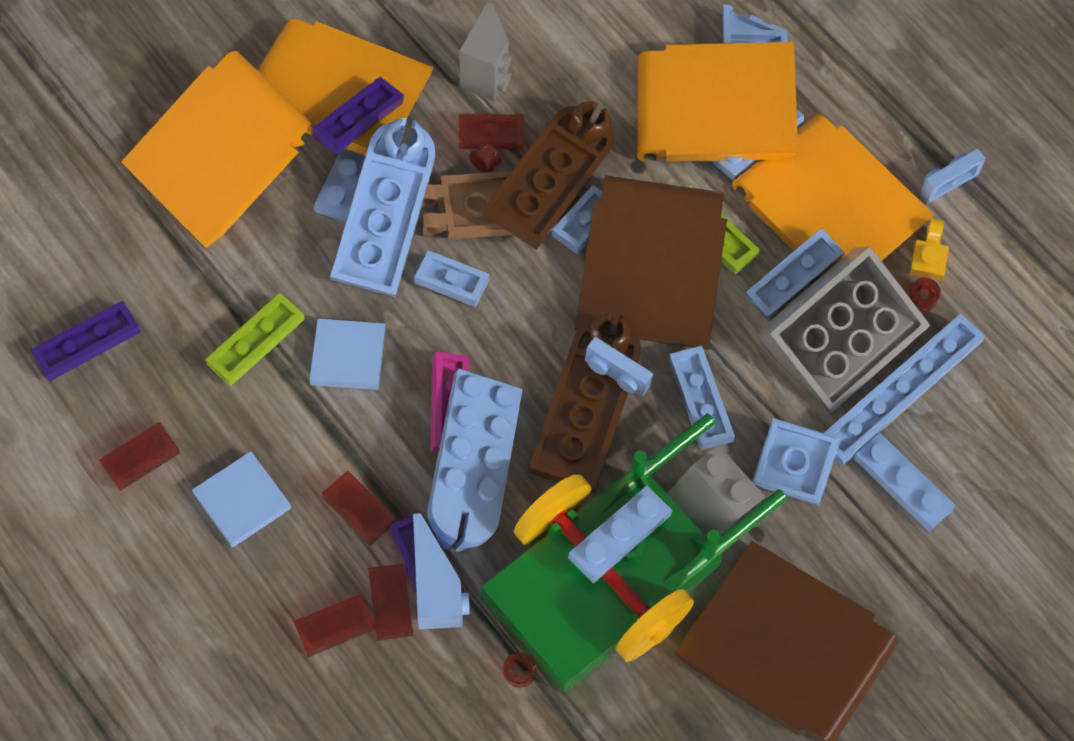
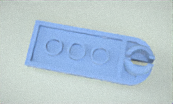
(385, 209)
(473, 460)

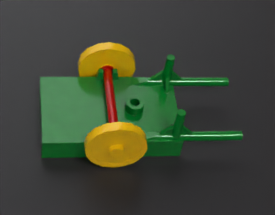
(632, 607)

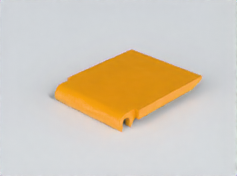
(326, 67)
(717, 102)
(218, 147)
(834, 188)

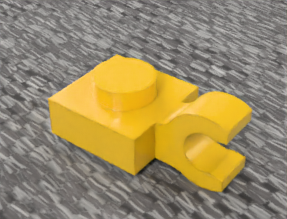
(929, 256)

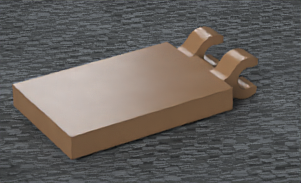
(461, 206)

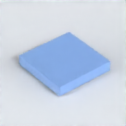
(347, 354)
(796, 461)
(241, 499)

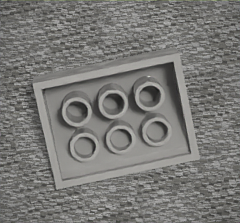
(844, 328)

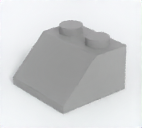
(485, 56)
(715, 493)

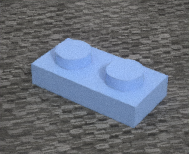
(959, 171)
(575, 226)
(451, 278)
(609, 361)

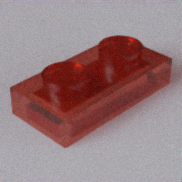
(497, 130)
(139, 456)
(358, 508)
(390, 602)
(334, 625)

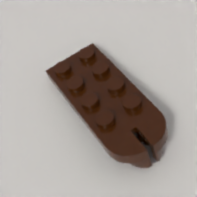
(551, 173)
(584, 408)

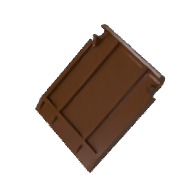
(654, 260)
(787, 645)

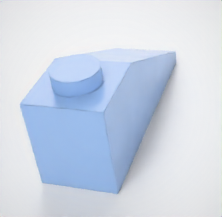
(437, 584)

